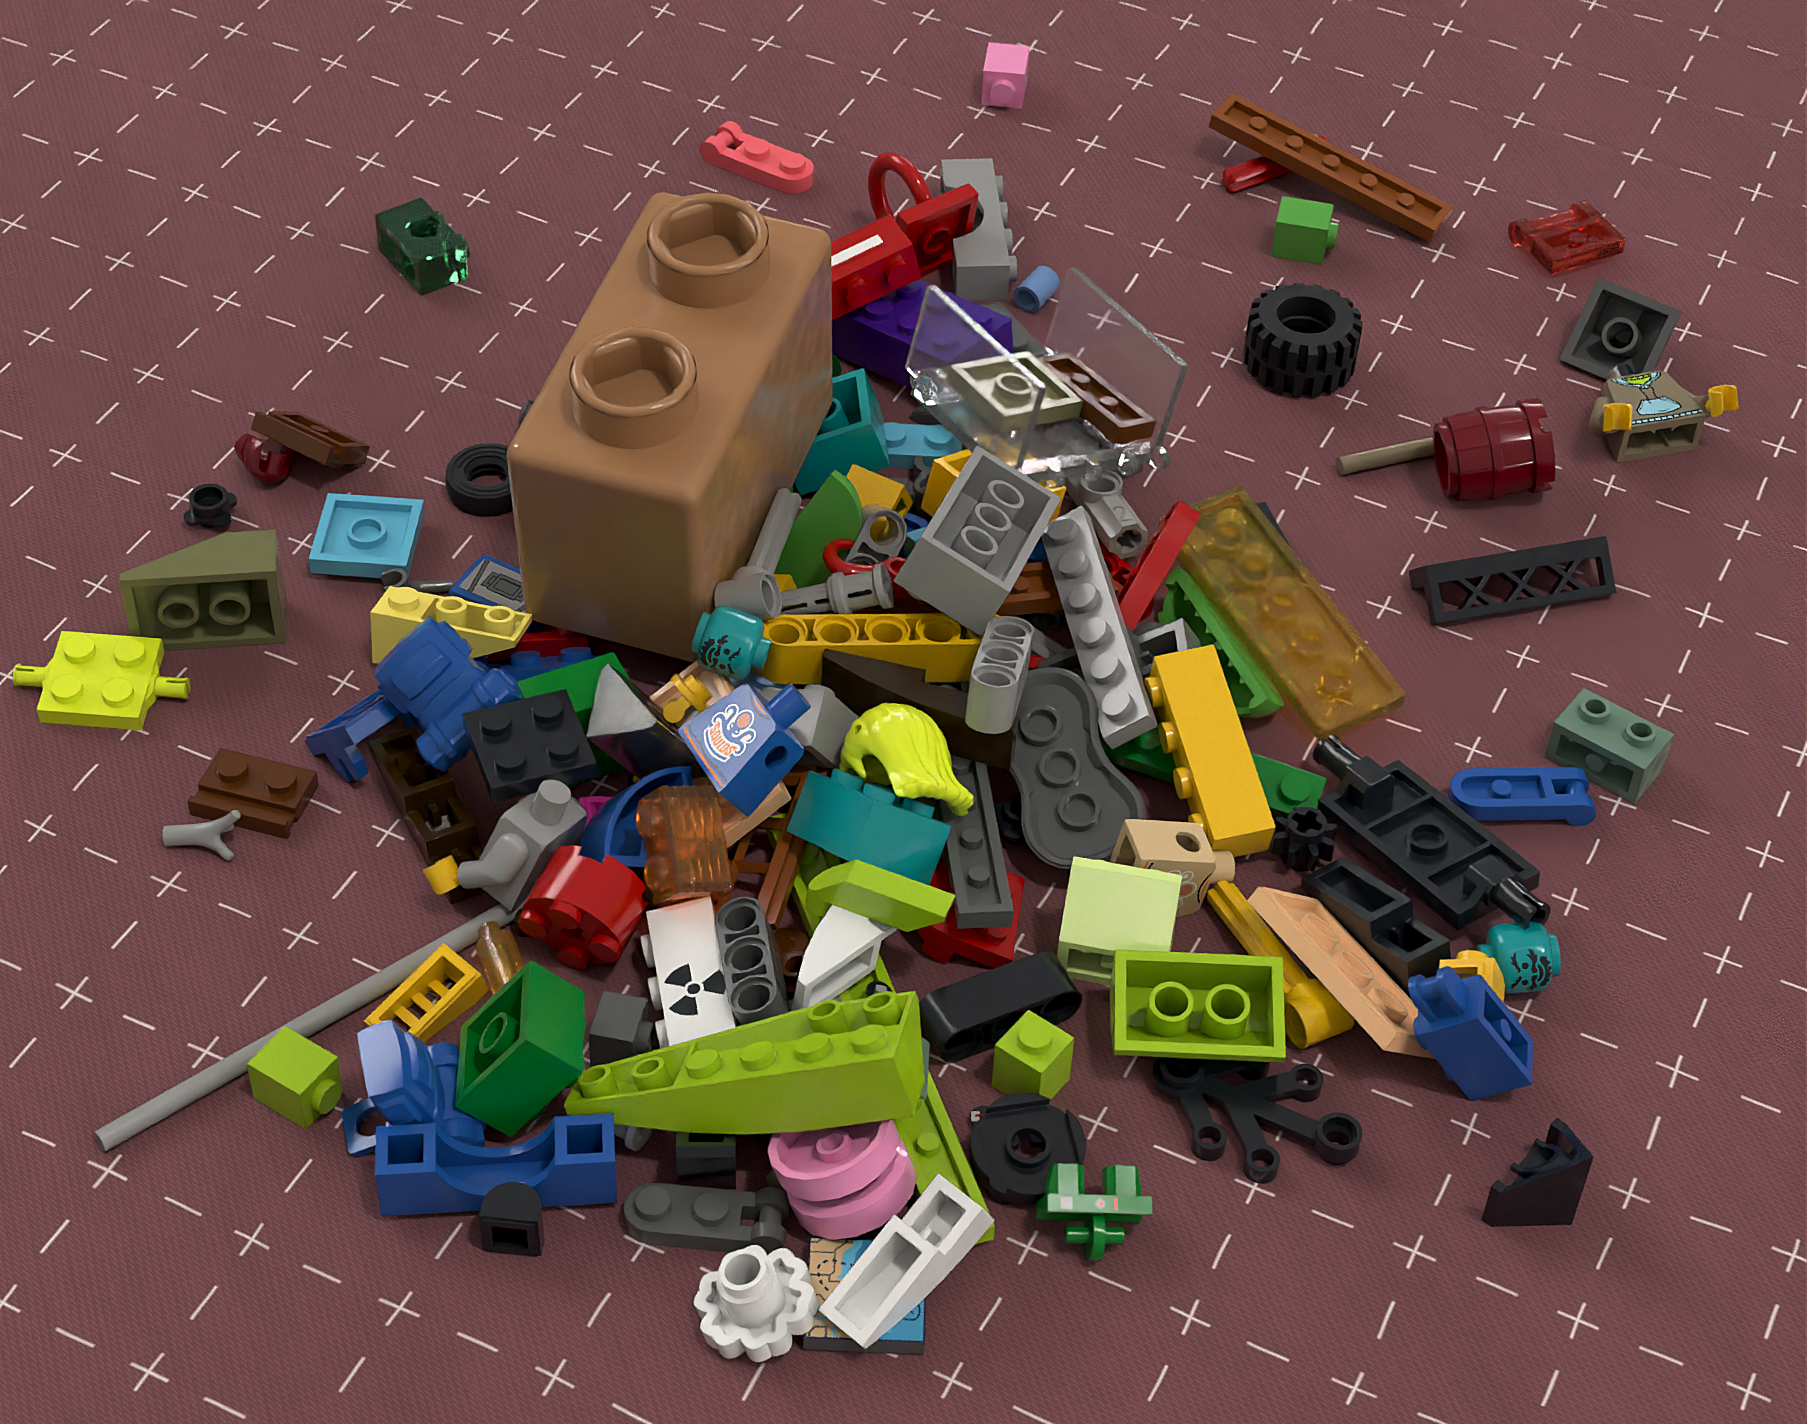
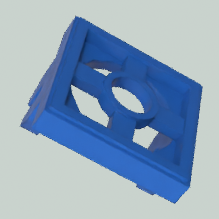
(341, 734)

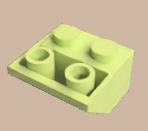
(1111, 910)

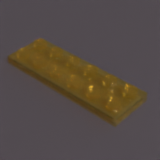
(1286, 617)

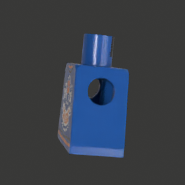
(747, 743)

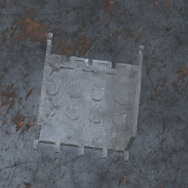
(996, 400)

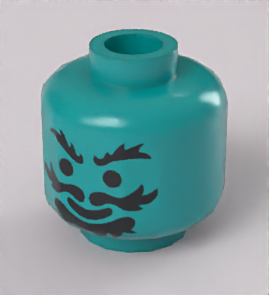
(730, 642)
(1524, 956)

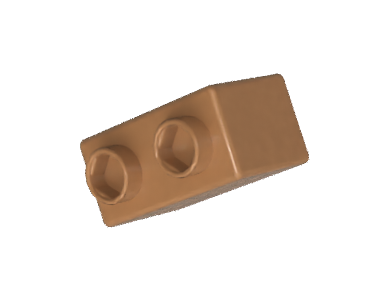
(672, 420)

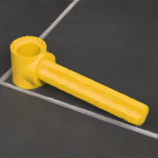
(1309, 1006)

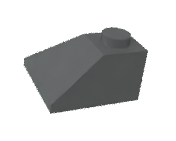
(1618, 330)

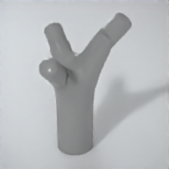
(202, 834)

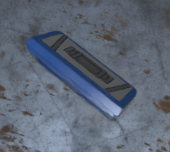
(493, 584)

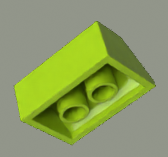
(1197, 1006)

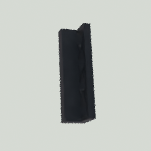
(1505, 565)

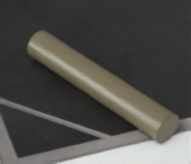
(1384, 456)

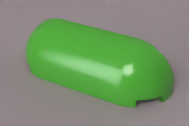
(830, 515)
(1246, 679)

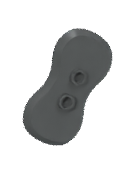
(1066, 782)

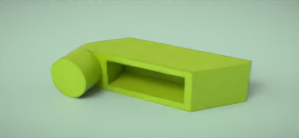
(878, 896)

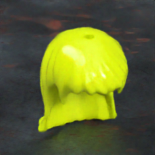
(904, 750)

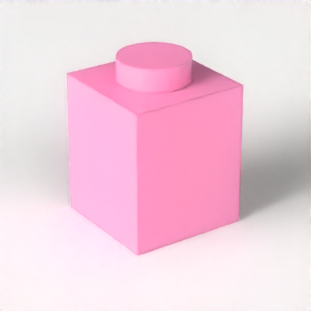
(1005, 75)

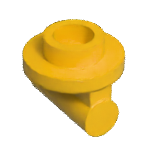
(693, 694)

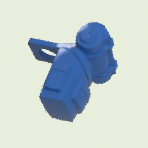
(437, 682)
(408, 1087)

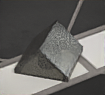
(634, 728)

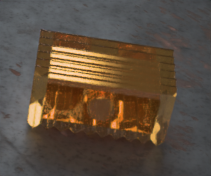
(684, 844)

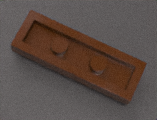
(1102, 403)

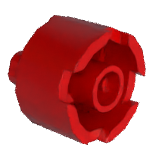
(584, 907)

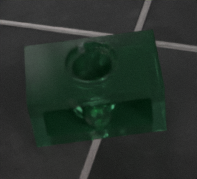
(422, 246)

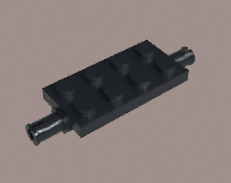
(1426, 840)

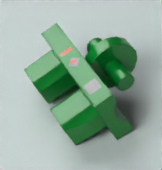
(1119, 1203)

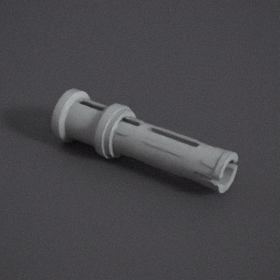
(844, 594)

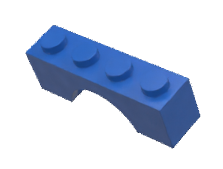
(430, 1172)

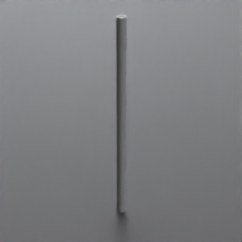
(305, 1025)

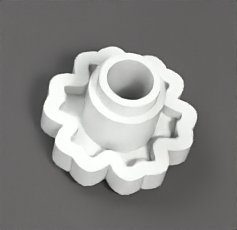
(756, 1303)

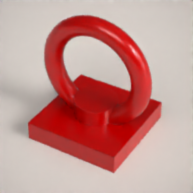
(932, 221)

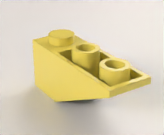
(483, 626)

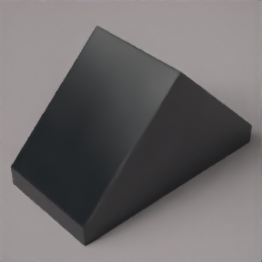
(706, 1160)

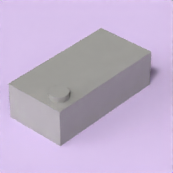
(978, 541)

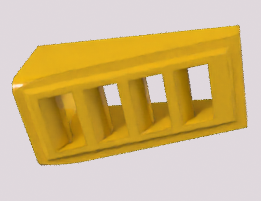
(429, 977)

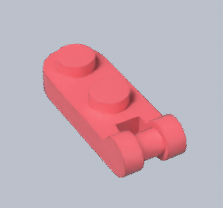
(758, 160)

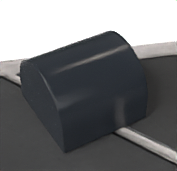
(512, 1220)

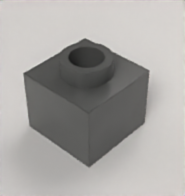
(620, 1029)

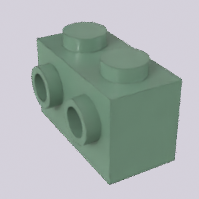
(1609, 745)

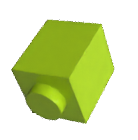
(1032, 1058)
(295, 1077)

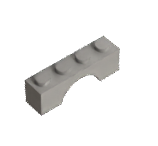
(981, 258)

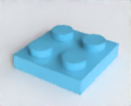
(366, 535)

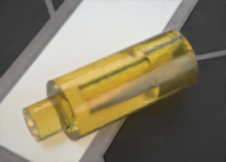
(498, 954)

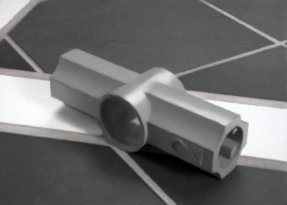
(1110, 513)

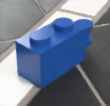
(1471, 1033)

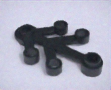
(1251, 1103)

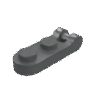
(706, 1217)

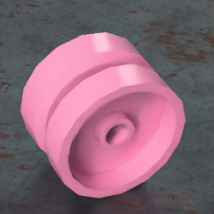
(844, 1176)

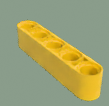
(913, 640)

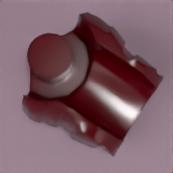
(265, 461)

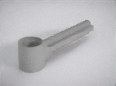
(754, 586)

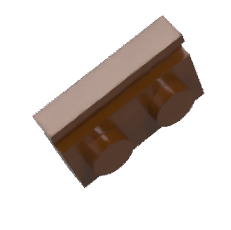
(311, 438)
(262, 790)

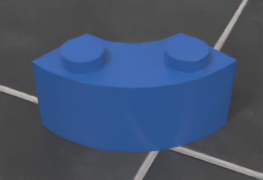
(614, 826)

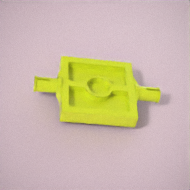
(101, 680)

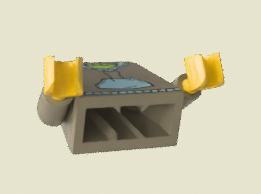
(1653, 414)

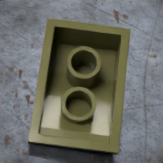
(210, 594)

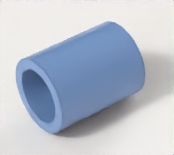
(1036, 289)

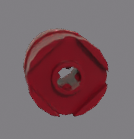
(1494, 451)

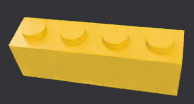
(1209, 751)

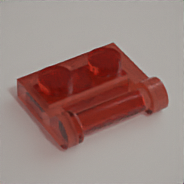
(1568, 237)

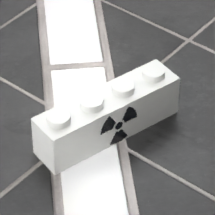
(688, 972)

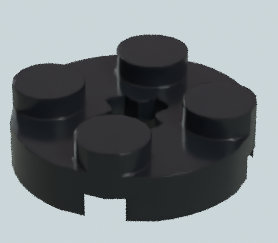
(997, 1137)

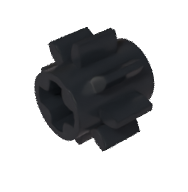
(1303, 839)

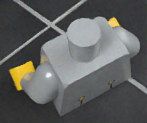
(517, 846)

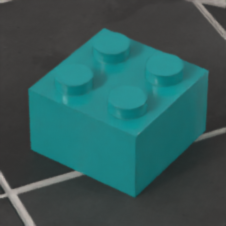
(848, 436)
(869, 824)

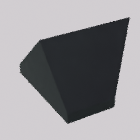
(1546, 1184)

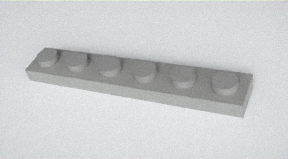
(1098, 628)

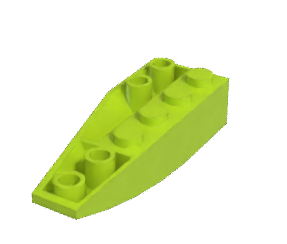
(772, 1075)

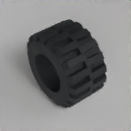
(1302, 339)

